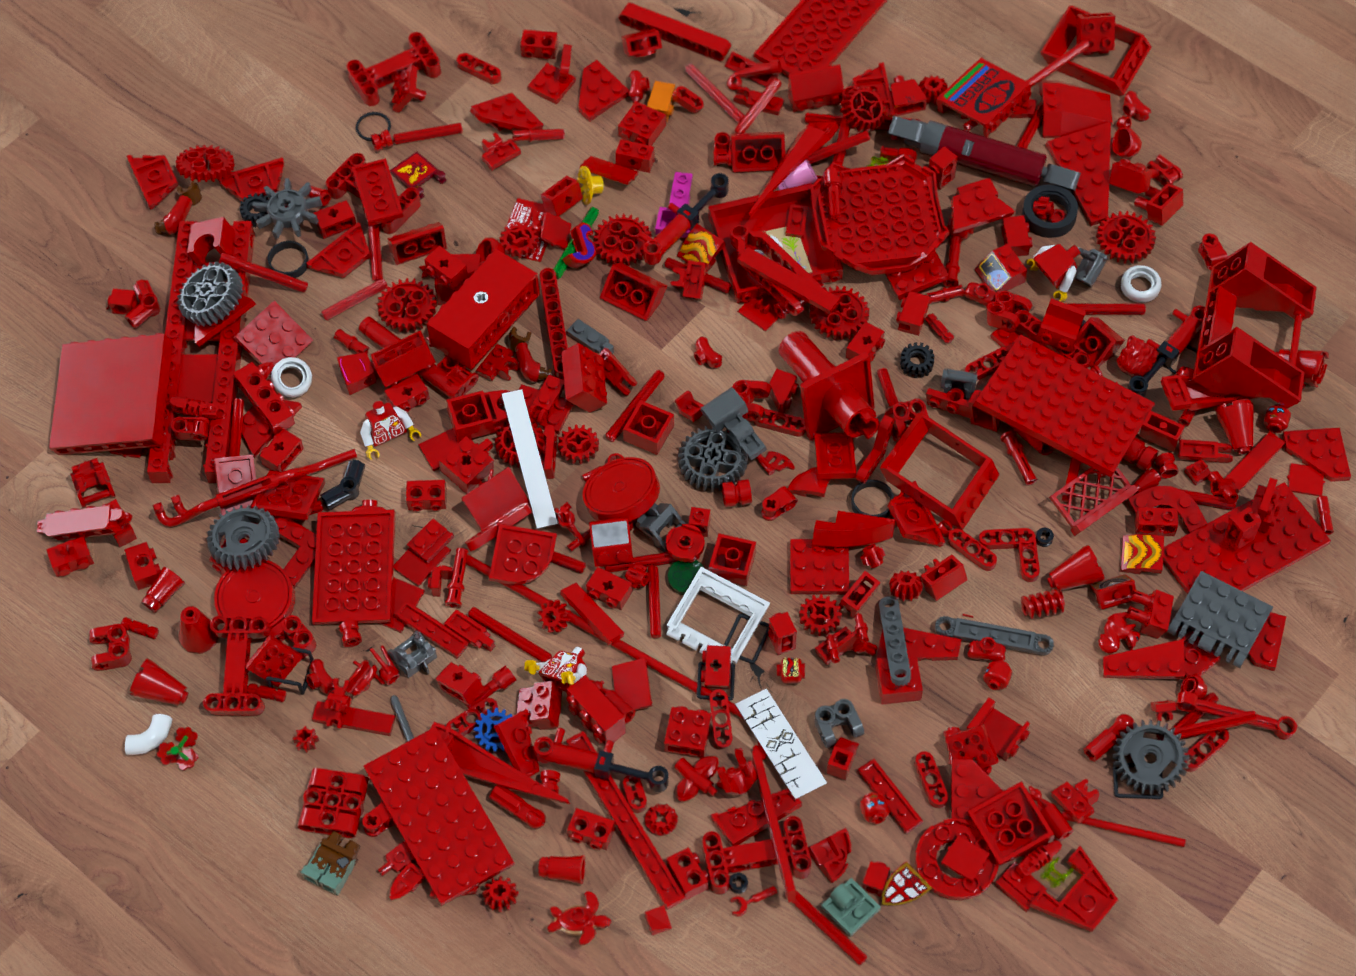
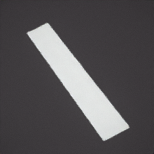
(529, 459)

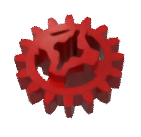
(520, 239)
(578, 444)
(822, 621)

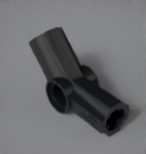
(340, 492)

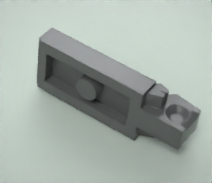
(589, 337)

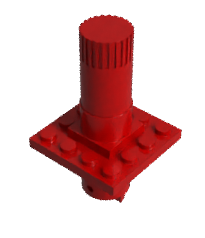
(829, 392)

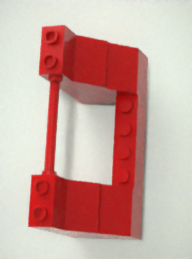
(1231, 358)

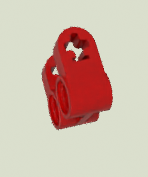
(1001, 310)
(748, 391)
(905, 414)
(282, 631)
(110, 660)

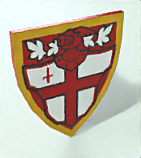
(904, 886)

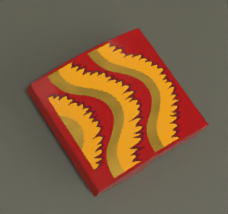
(701, 246)
(1142, 553)

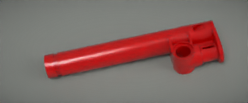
(449, 380)

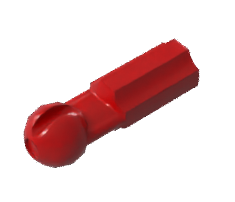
(1108, 737)
(518, 807)

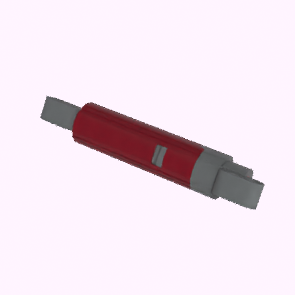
(983, 153)

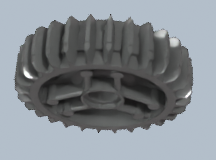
(238, 525)
(1165, 751)

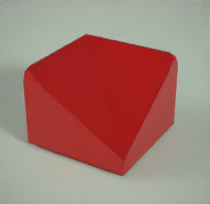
(658, 920)

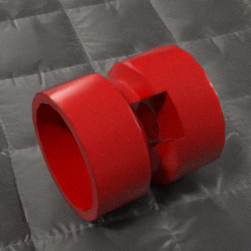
(1141, 455)
(736, 493)

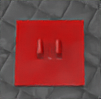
(760, 312)

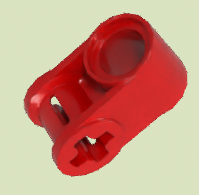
(722, 152)
(1211, 250)
(194, 428)
(778, 504)
(379, 818)

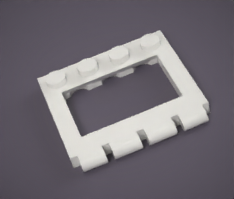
(727, 593)

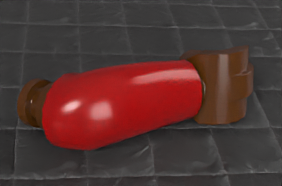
(180, 211)
(528, 366)

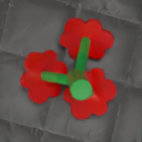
(169, 752)

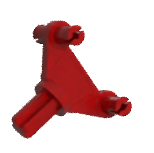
(566, 520)
(855, 641)

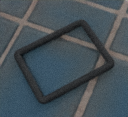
(762, 641)
(699, 696)
(1140, 796)

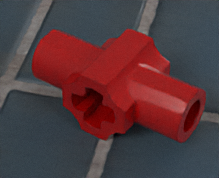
(1223, 487)

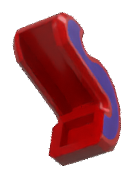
(584, 246)

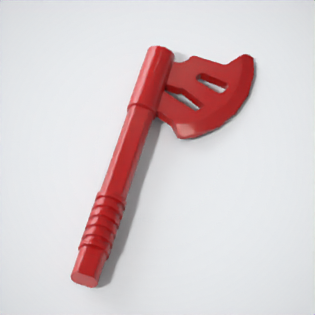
(770, 468)

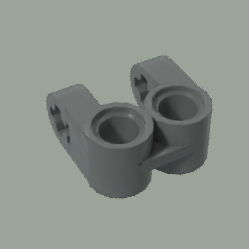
(836, 718)

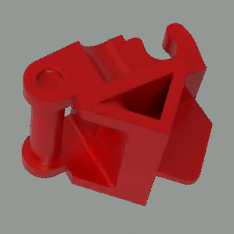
(88, 475)

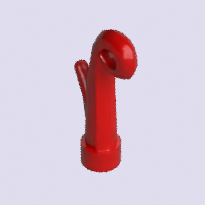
(773, 67)

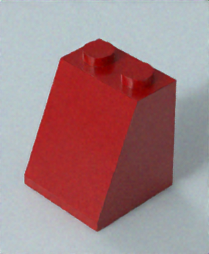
(443, 292)

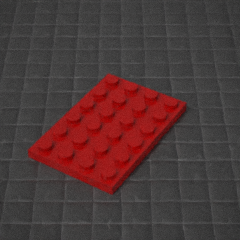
(354, 567)

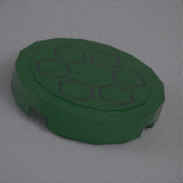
(682, 574)

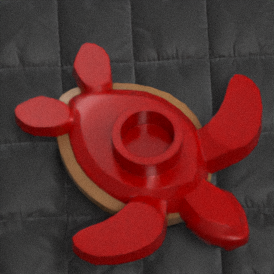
(579, 919)

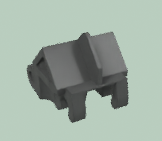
(1090, 266)
(959, 379)
(656, 519)
(416, 660)

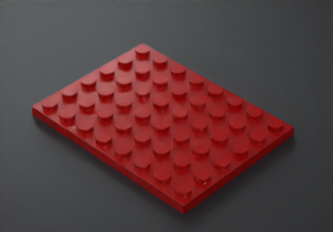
(1064, 405)

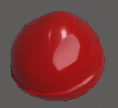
(1126, 143)
(488, 246)

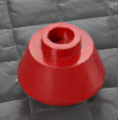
(1194, 684)

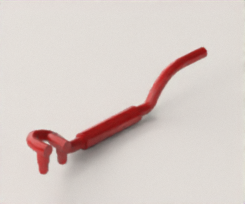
(245, 490)

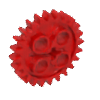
(215, 160)
(1116, 228)
(614, 244)
(421, 308)
(844, 325)

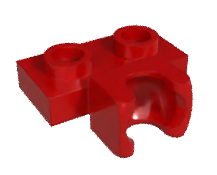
(498, 151)
(691, 279)
(498, 363)
(1076, 800)

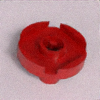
(682, 533)

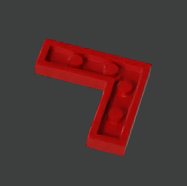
(304, 540)

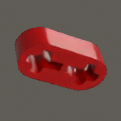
(687, 99)
(639, 791)

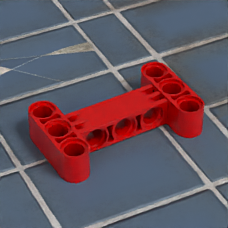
(371, 79)
(343, 180)
(235, 670)
(754, 855)

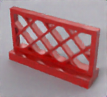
(1098, 510)

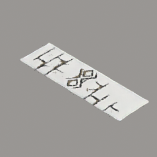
(781, 743)

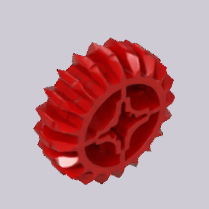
(863, 118)
(510, 455)

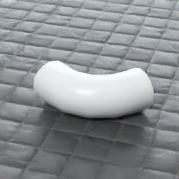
(151, 738)

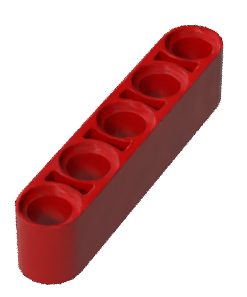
(1032, 325)

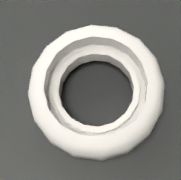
(1141, 296)
(298, 364)

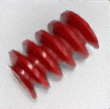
(1044, 602)

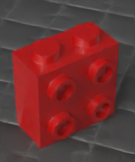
(1097, 30)
(642, 124)
(687, 731)

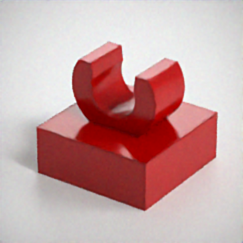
(1197, 471)
(1163, 707)

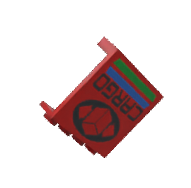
(985, 95)

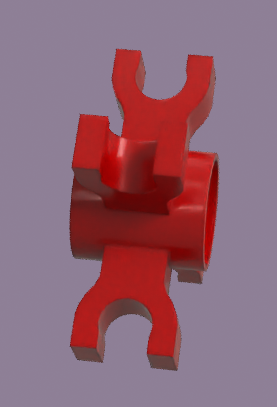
(338, 702)

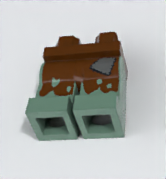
(331, 863)

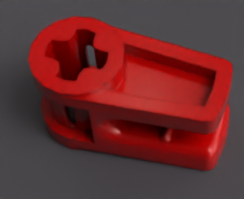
(1167, 171)

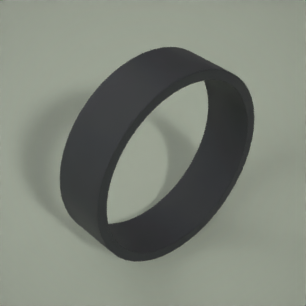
(289, 245)
(872, 483)

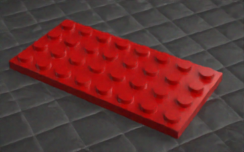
(816, 33)
(1206, 549)
(438, 816)

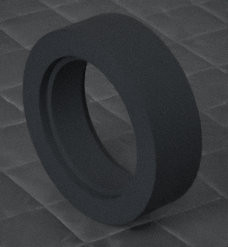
(1057, 194)

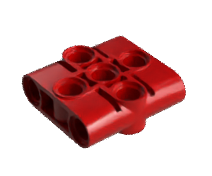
(317, 813)

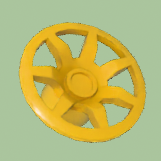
(591, 184)

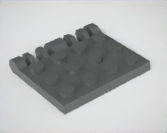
(1222, 617)

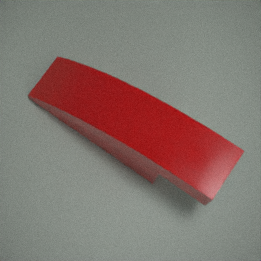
(852, 530)

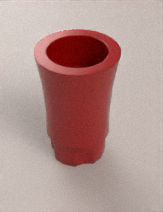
(162, 589)
(563, 868)

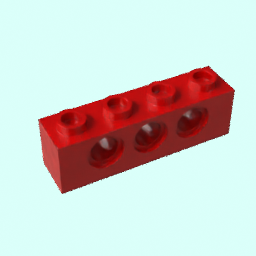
(245, 378)

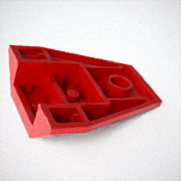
(1072, 108)

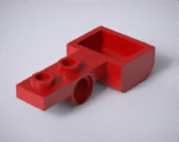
(956, 404)

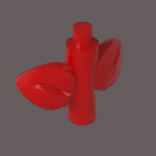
(696, 777)

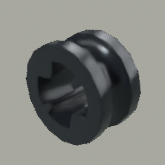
(1047, 532)
(744, 879)

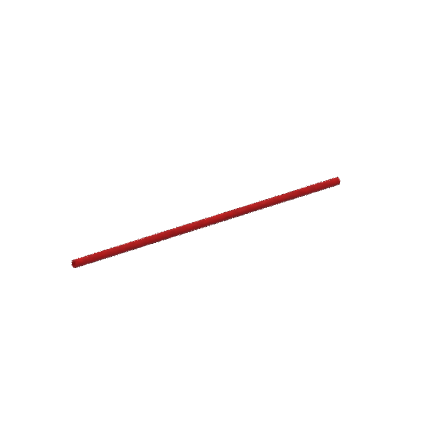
(619, 644)

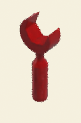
(755, 898)

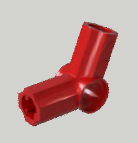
(144, 308)

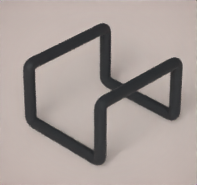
(302, 689)

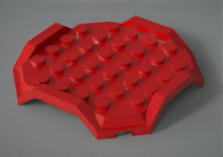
(886, 216)

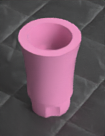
(801, 175)

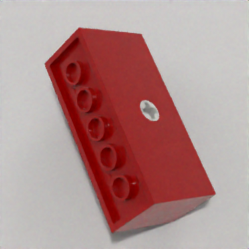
(483, 309)

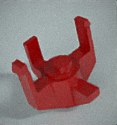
(737, 780)

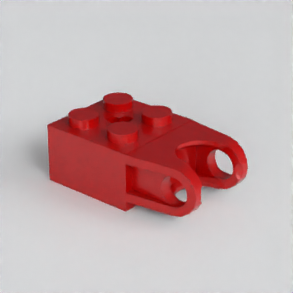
(477, 414)

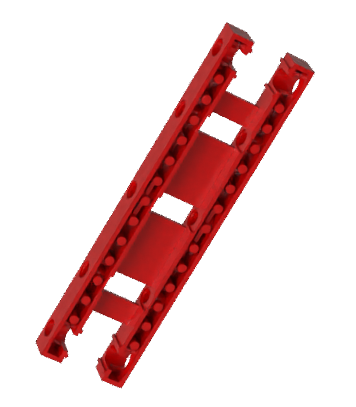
(201, 375)

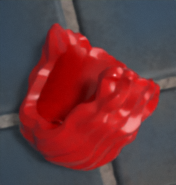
(1136, 357)

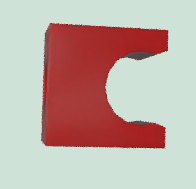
(209, 235)

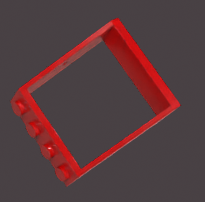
(1063, 37)
(973, 494)

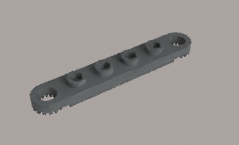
(1009, 637)
(894, 640)

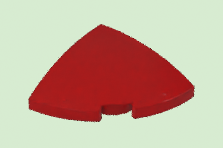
(809, 483)
(832, 854)

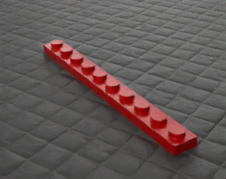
(632, 831)

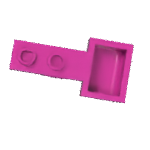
(679, 196)

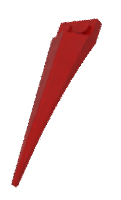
(804, 145)
(1188, 394)
(484, 766)

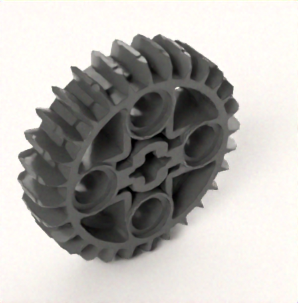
(210, 294)
(708, 464)

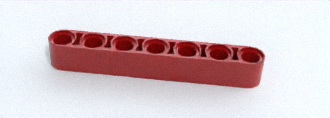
(675, 32)
(553, 317)

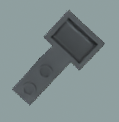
(727, 413)

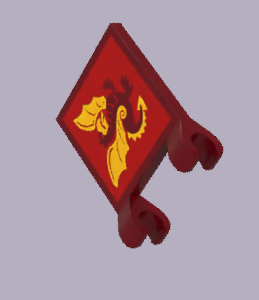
(416, 171)

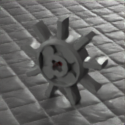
(287, 208)

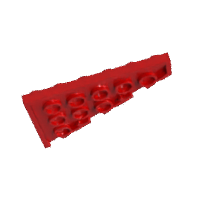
(1090, 155)

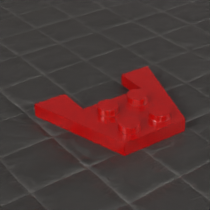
(1086, 901)

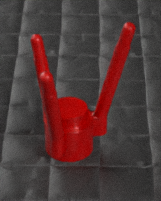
(388, 673)

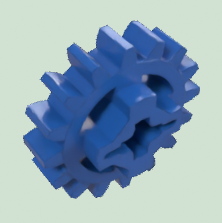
(488, 737)

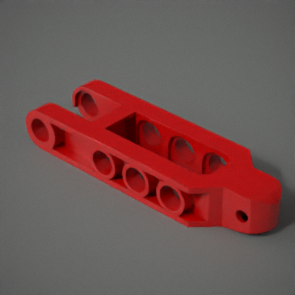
(762, 241)

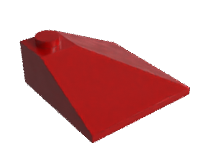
(1011, 824)

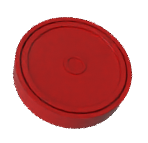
(621, 489)
(255, 592)

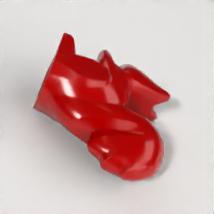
(1116, 630)

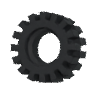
(247, 206)
(919, 351)

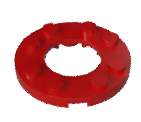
(930, 871)

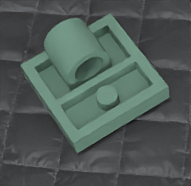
(850, 906)

